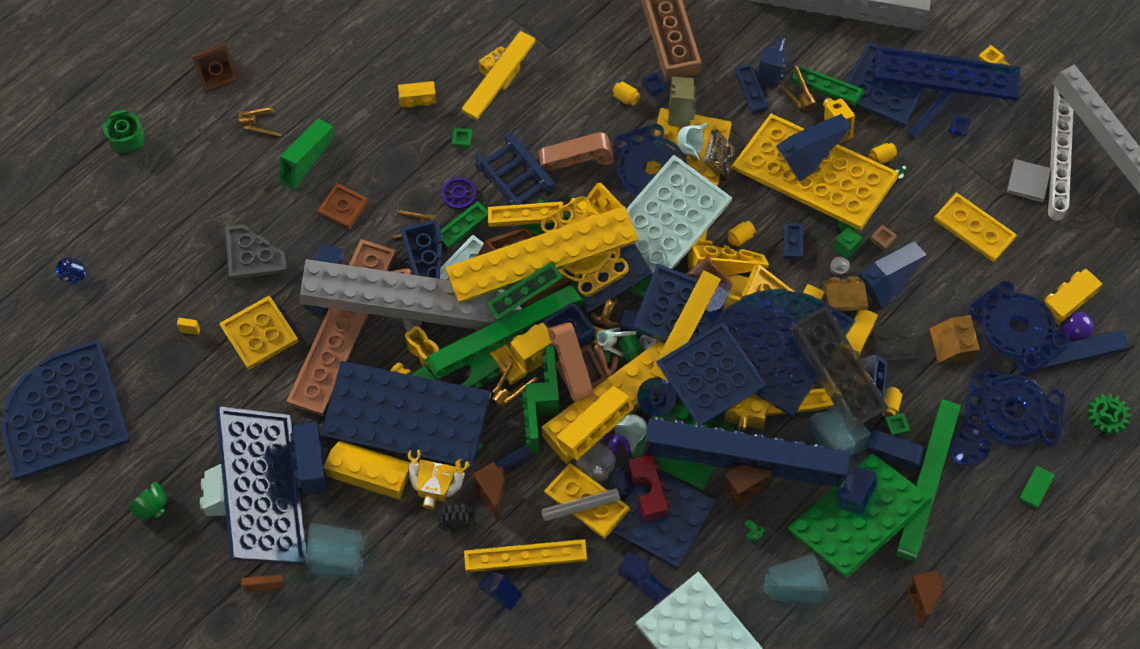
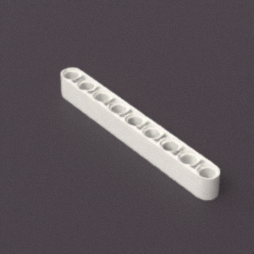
(1061, 153)

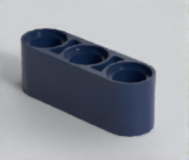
(896, 450)

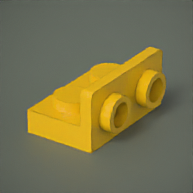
(417, 94)

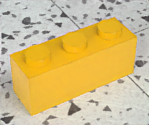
(1072, 295)

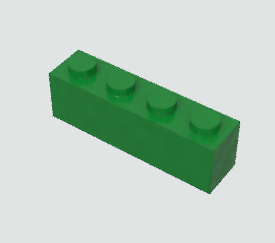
(524, 290)

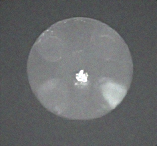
(597, 462)

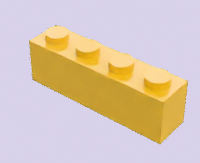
(595, 422)

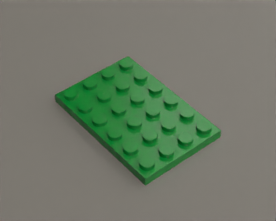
(850, 538)

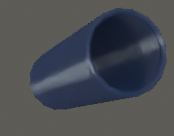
(516, 457)

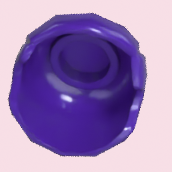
(1078, 326)

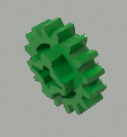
(1108, 414)

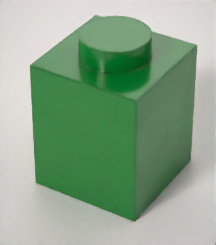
(847, 243)

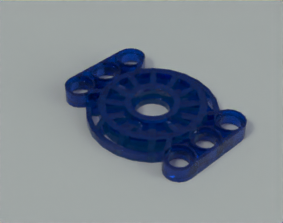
(638, 153)
(1014, 343)
(1028, 394)

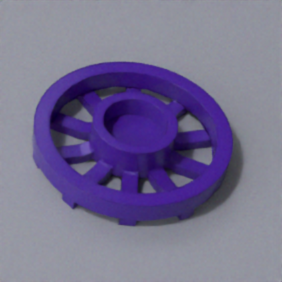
(458, 193)

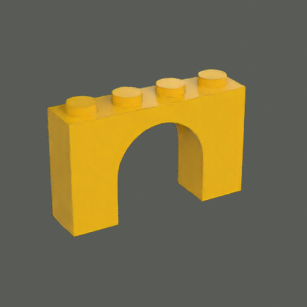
(863, 322)

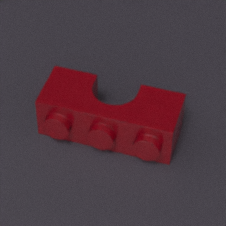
(645, 472)

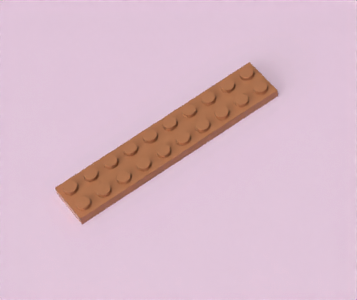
(335, 340)

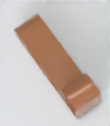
(578, 150)
(572, 361)

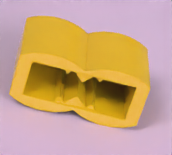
(419, 344)

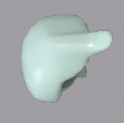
(691, 139)
(632, 428)

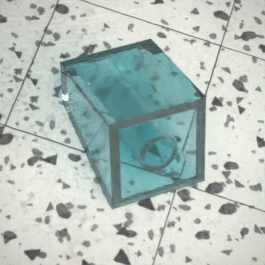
(832, 432)
(334, 551)
(796, 581)

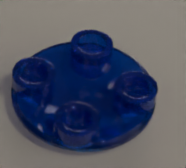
(970, 447)

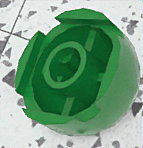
(149, 502)

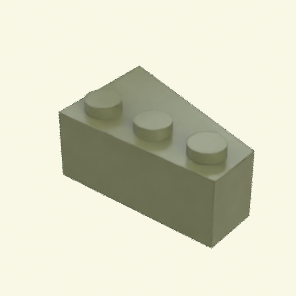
(682, 101)

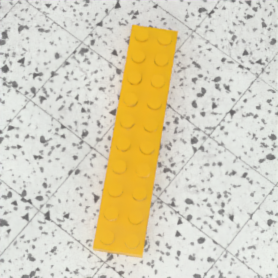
(562, 246)

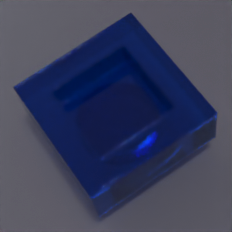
(654, 83)
(959, 125)

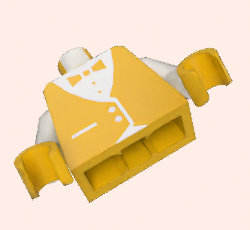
(435, 480)

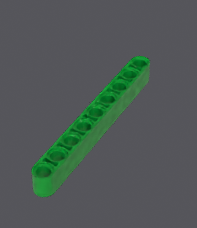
(499, 333)
(929, 477)

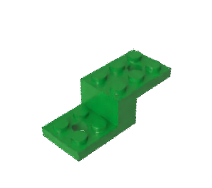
(540, 400)

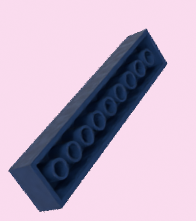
(729, 449)

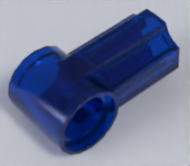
(655, 590)

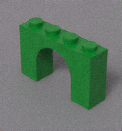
(482, 372)

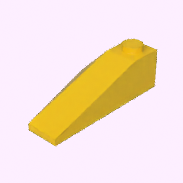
(726, 259)

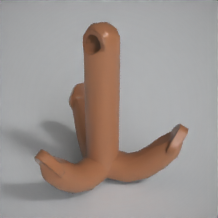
(602, 361)

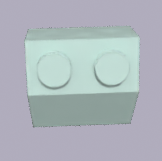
(213, 498)

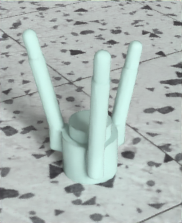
(609, 337)

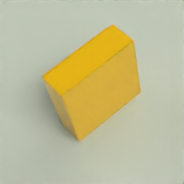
(188, 326)

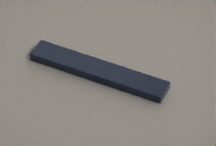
(1082, 350)

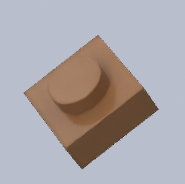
(883, 237)

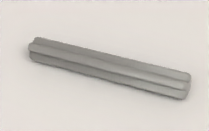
(580, 504)

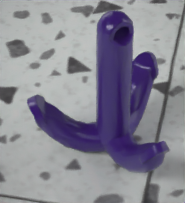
(615, 439)

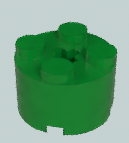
(123, 132)

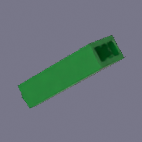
(304, 153)

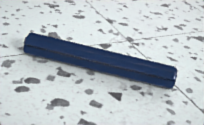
(929, 114)

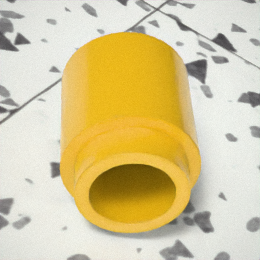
(626, 93)
(883, 153)
(741, 233)
(893, 400)

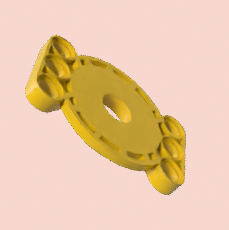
(593, 267)

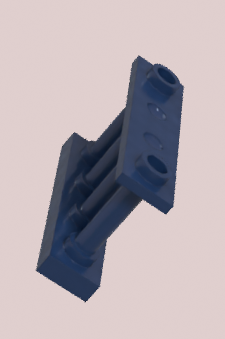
(522, 157)

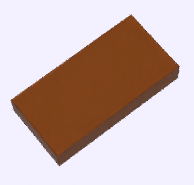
(263, 583)

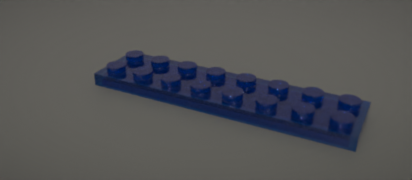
(947, 73)

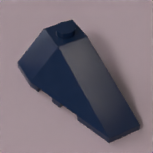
(809, 147)
(423, 248)
(891, 273)

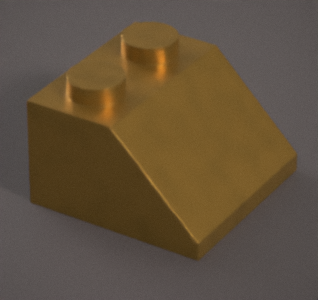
(845, 294)
(954, 340)

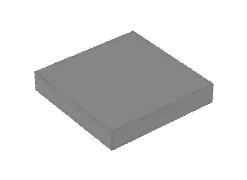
(1028, 180)

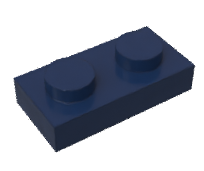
(793, 241)

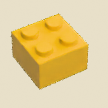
(530, 347)

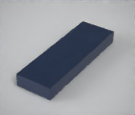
(751, 88)

